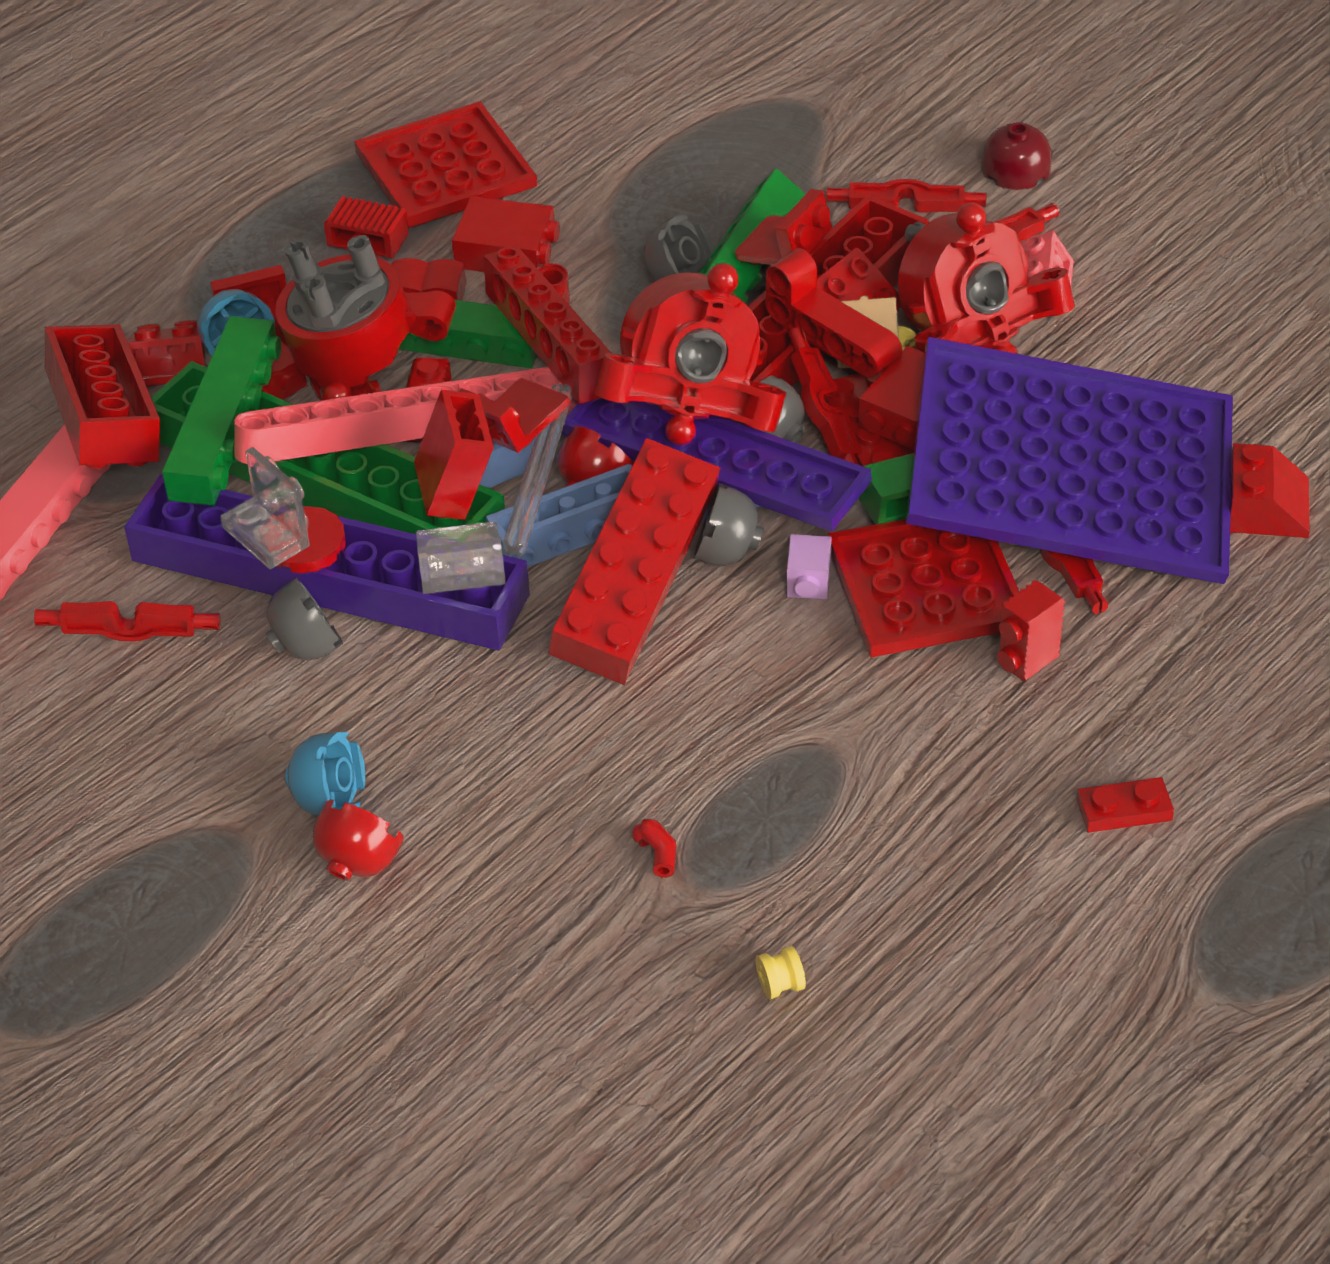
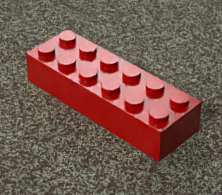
(101, 395)
(634, 561)

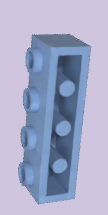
(567, 516)

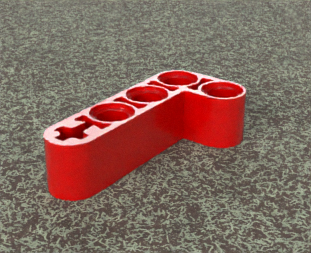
(827, 322)

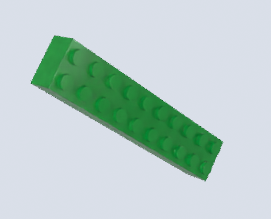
(357, 484)

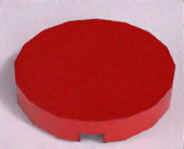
(325, 539)

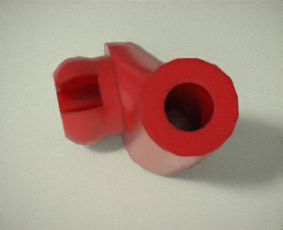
(654, 834)

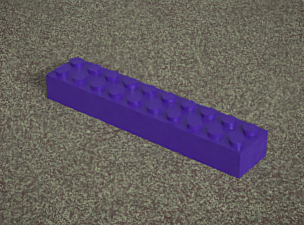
(370, 579)

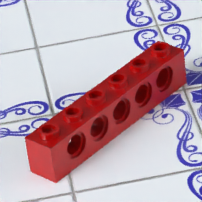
(545, 321)

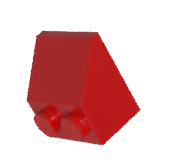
(1267, 493)

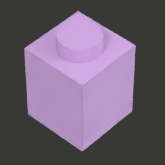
(809, 566)

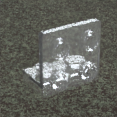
(273, 520)
(460, 557)

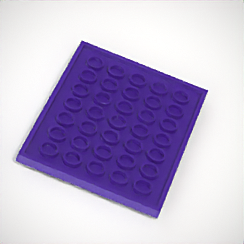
(1073, 460)

